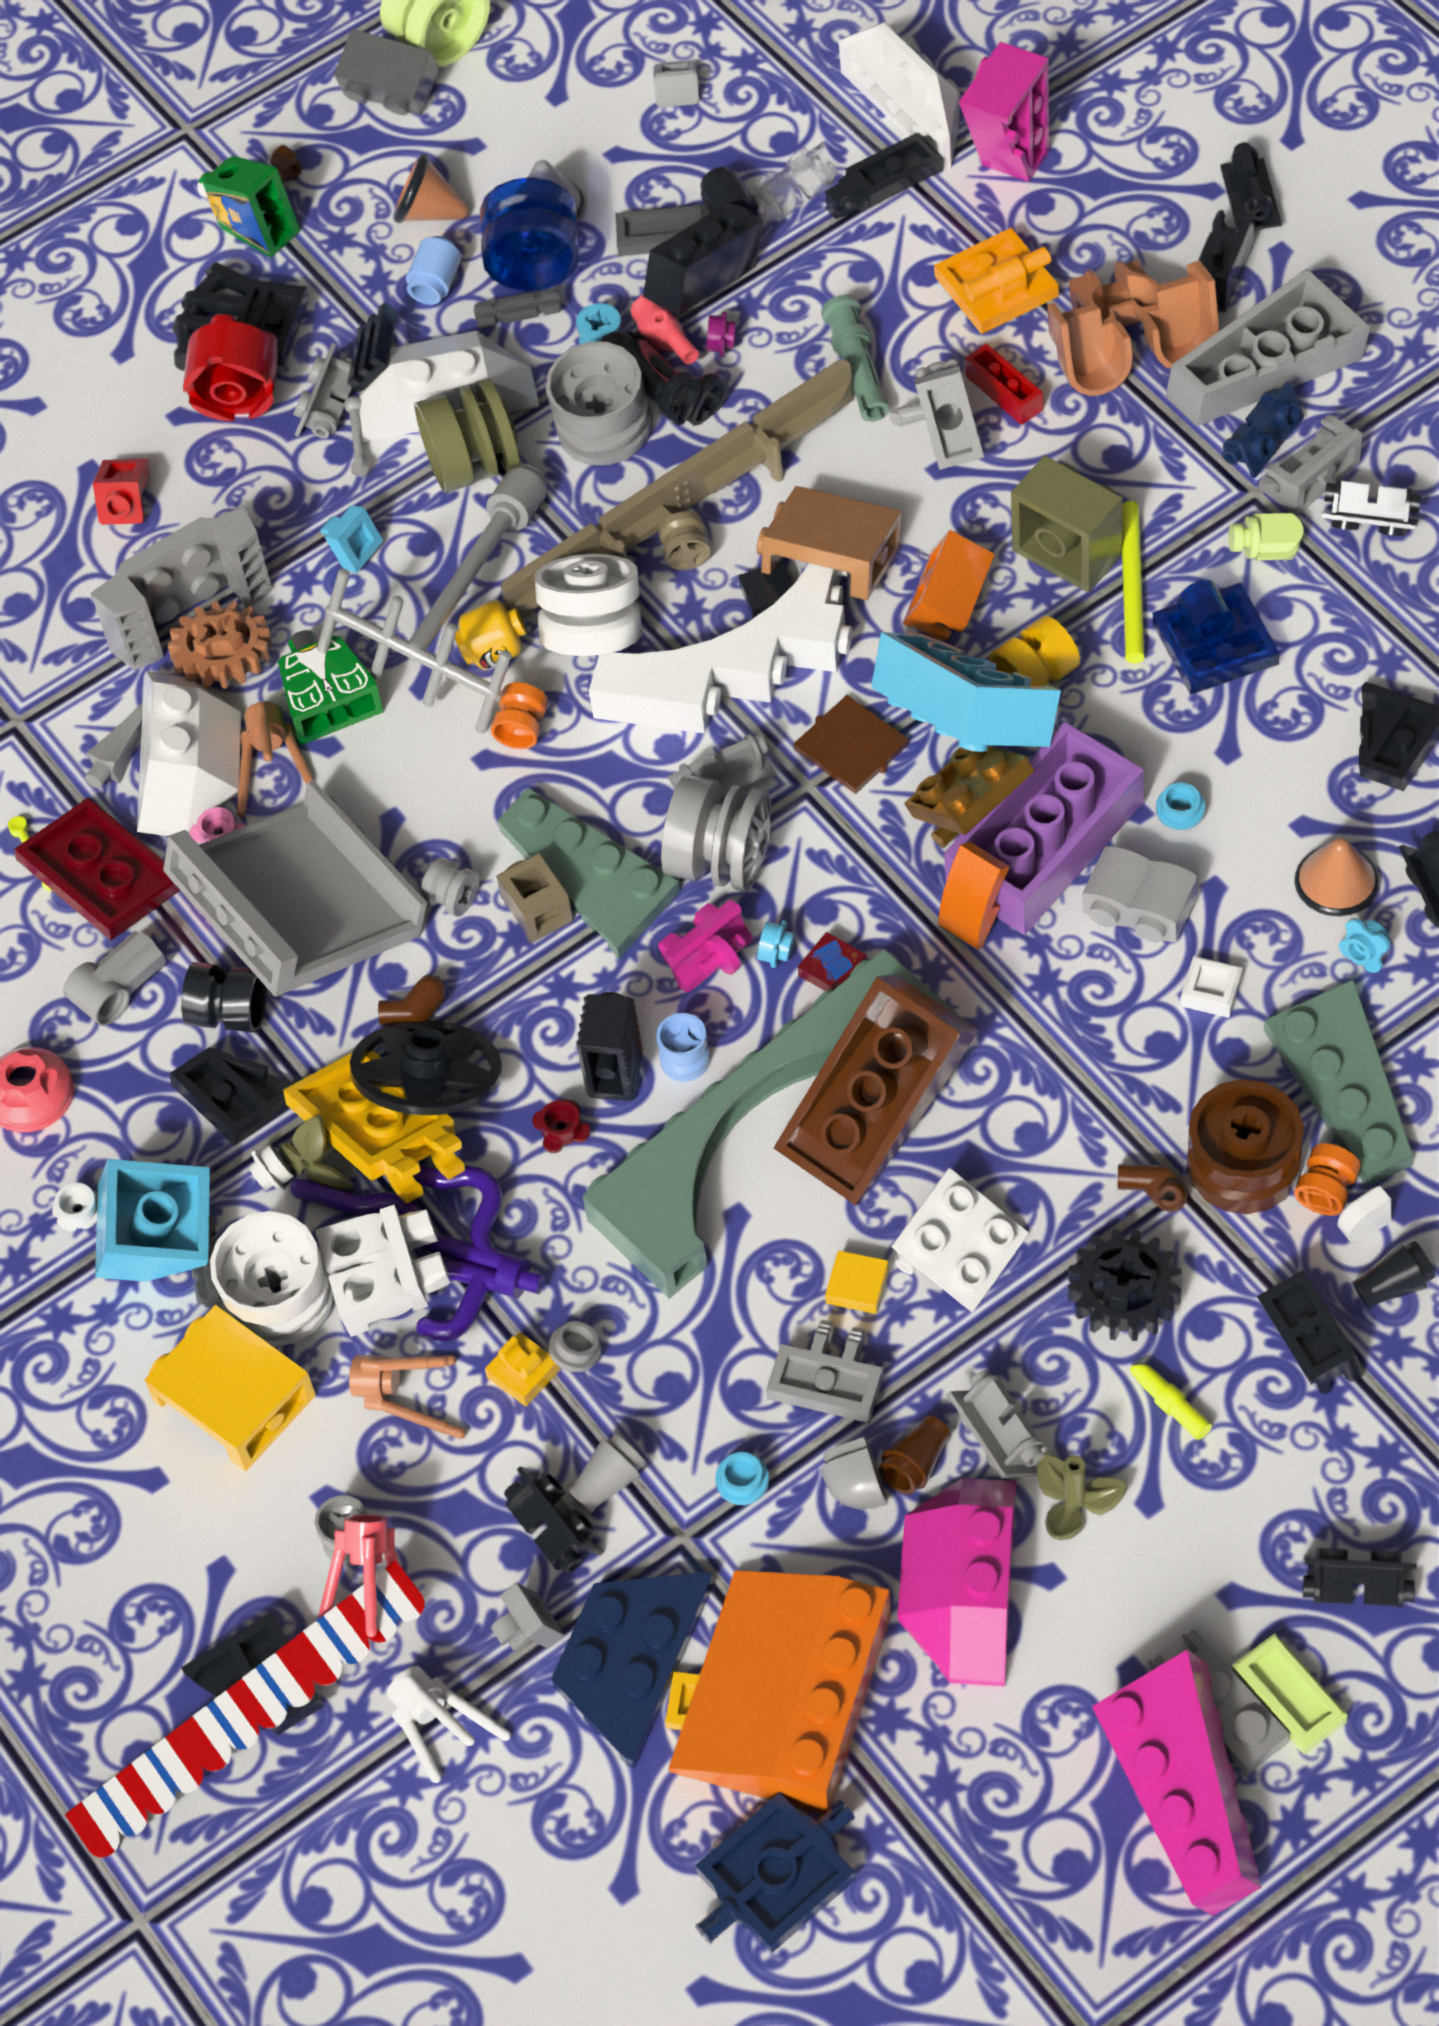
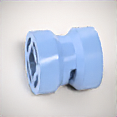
(683, 1047)

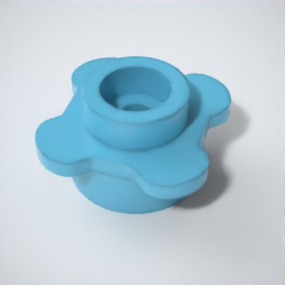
(1365, 943)

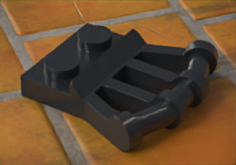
(265, 305)

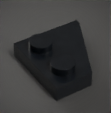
(1395, 735)
(231, 1092)
(238, 1656)

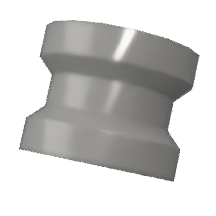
(449, 886)

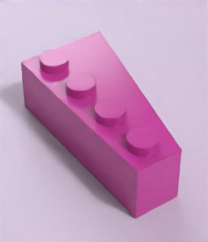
(1180, 1771)

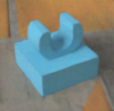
(352, 537)

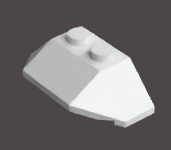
(903, 86)
(437, 368)
(185, 753)

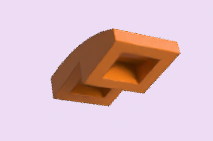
(970, 894)

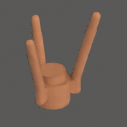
(266, 734)
(379, 1376)

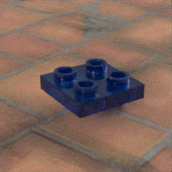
(1214, 635)

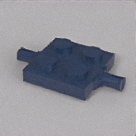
(775, 1872)

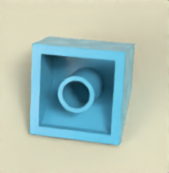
(151, 1220)

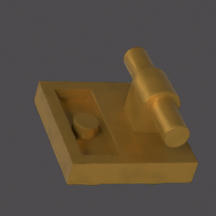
(967, 790)

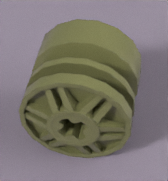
(467, 435)

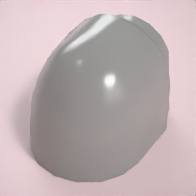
(854, 1475)

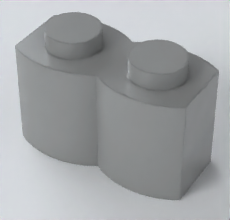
(1140, 894)

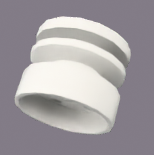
(268, 1253)

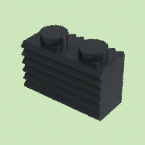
(609, 1046)

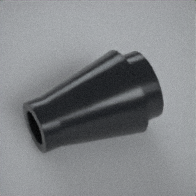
(1395, 1275)

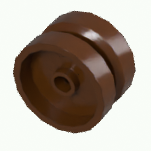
(1245, 1146)

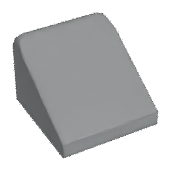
(676, 84)

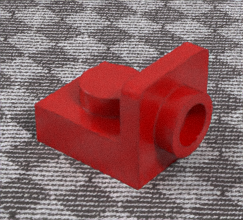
(120, 489)

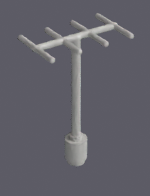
(509, 509)

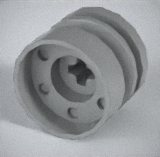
(598, 403)
(706, 831)

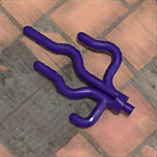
(474, 1263)

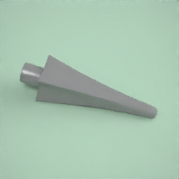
(114, 751)

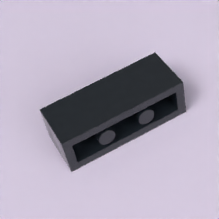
(703, 258)

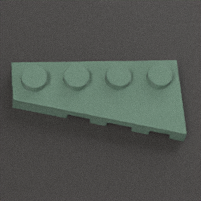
(603, 880)
(1342, 1075)

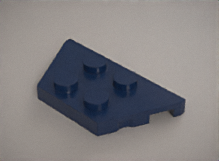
(626, 1654)

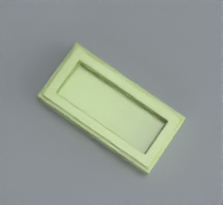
(1290, 1693)

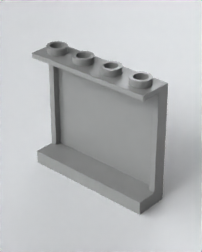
(298, 892)

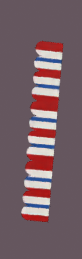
(235, 1713)

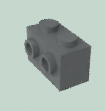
(386, 73)

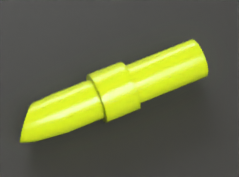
(1171, 1400)

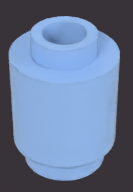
(433, 270)

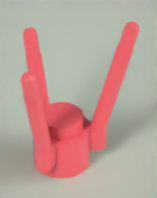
(365, 1540)

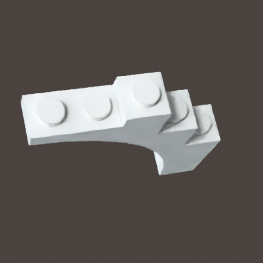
(686, 684)

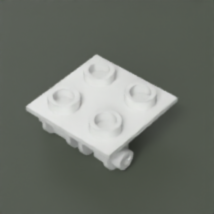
(959, 1240)

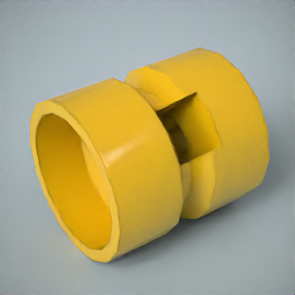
(1041, 653)

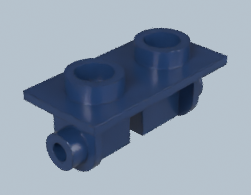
(1266, 431)

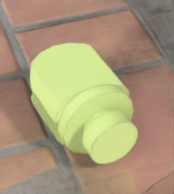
(1267, 536)

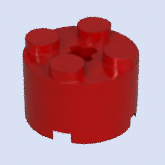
(230, 369)

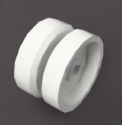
(588, 604)

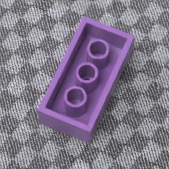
(1055, 822)

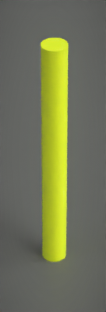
(1132, 583)

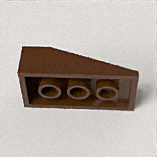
(874, 1086)

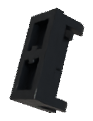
(1227, 255)
(1310, 1332)

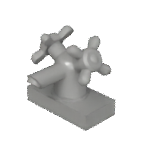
(946, 413)

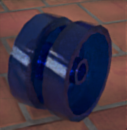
(529, 234)

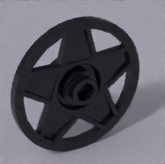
(425, 1062)

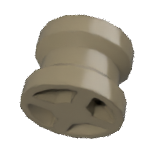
(684, 540)

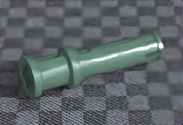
(852, 343)

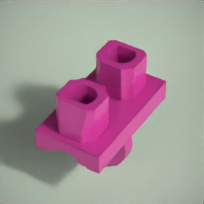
(707, 947)

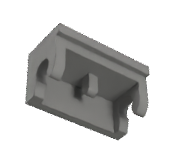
(1320, 461)

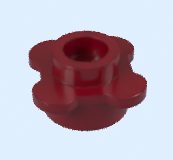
(559, 1113)

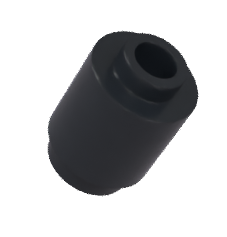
(726, 186)

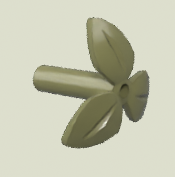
(311, 1154)
(1067, 1482)

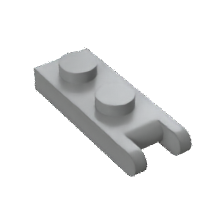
(1249, 1728)

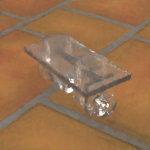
(803, 171)

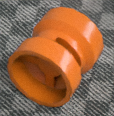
(520, 710)
(1328, 1177)

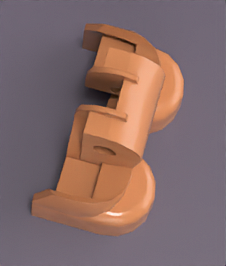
(1092, 336)

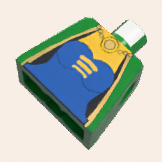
(250, 203)

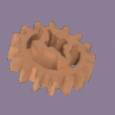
(220, 644)

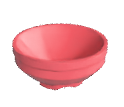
(40, 1101)

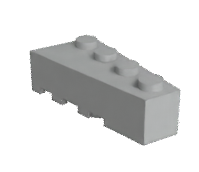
(1283, 338)

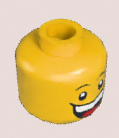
(489, 631)

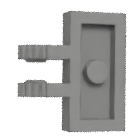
(827, 1381)

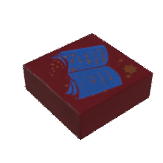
(829, 962)

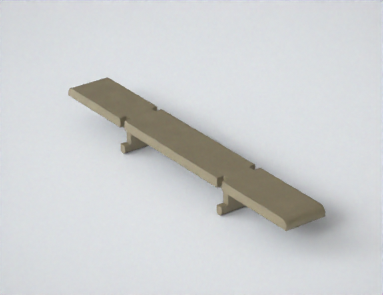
(696, 478)

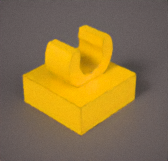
(522, 1368)

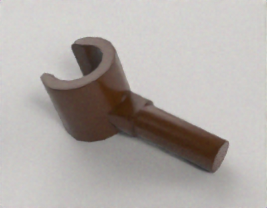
(286, 163)

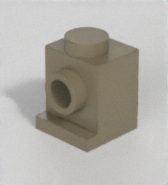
(535, 897)

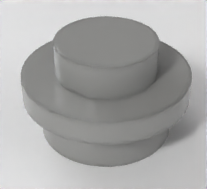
(574, 1347)

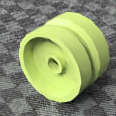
(438, 26)

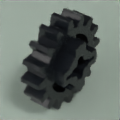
(1131, 1305)

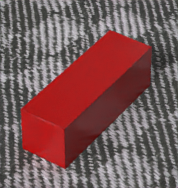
(1004, 384)

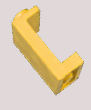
(231, 1385)

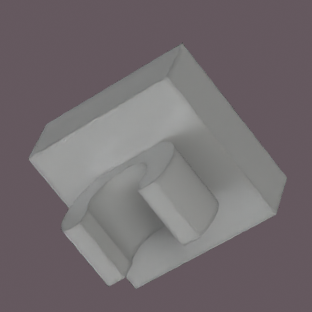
(527, 1620)

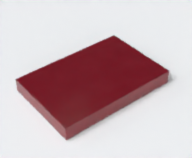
(97, 868)

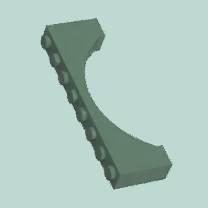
(654, 1195)

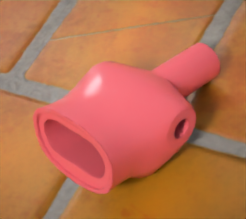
(662, 329)

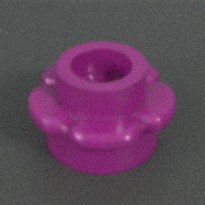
(720, 334)

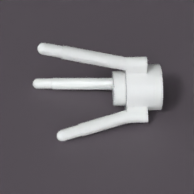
(423, 1700)

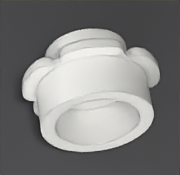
(270, 1168)
(71, 1197)

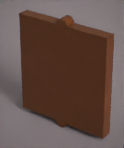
(851, 744)

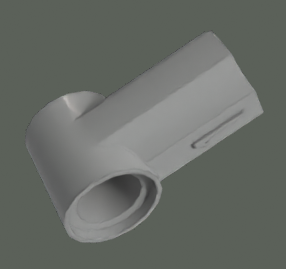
(105, 987)

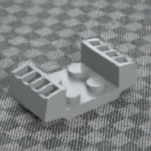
(176, 576)

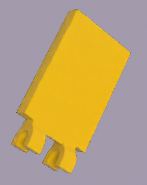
(373, 1136)

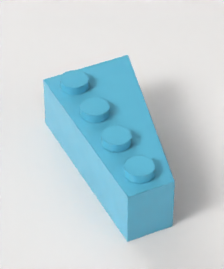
(963, 693)

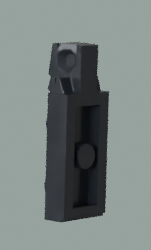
(883, 175)

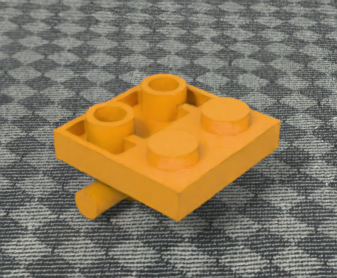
(997, 280)

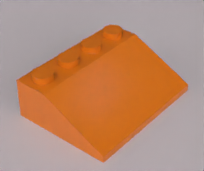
(783, 1686)

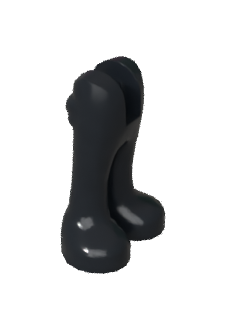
(675, 393)

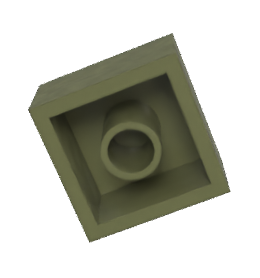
(1066, 523)

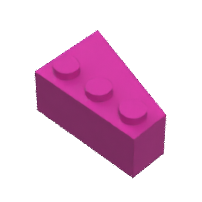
(1009, 111)

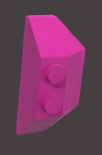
(960, 1579)

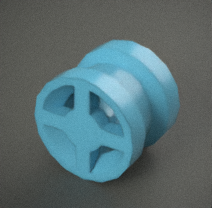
(597, 321)

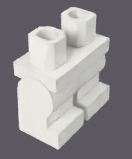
(375, 1265)

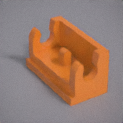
(949, 586)

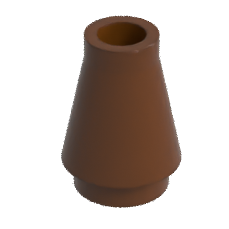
(913, 1457)

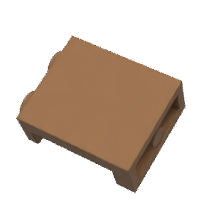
(834, 535)

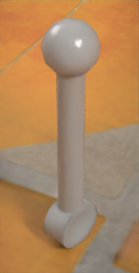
(360, 465)

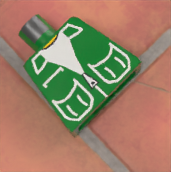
(326, 688)

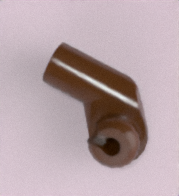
(417, 1005)
(1156, 1182)

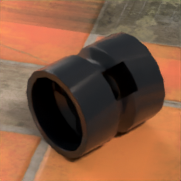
(224, 997)

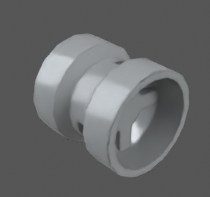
(331, 1517)

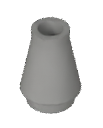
(606, 1473)

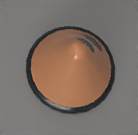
(428, 196)
(1337, 879)

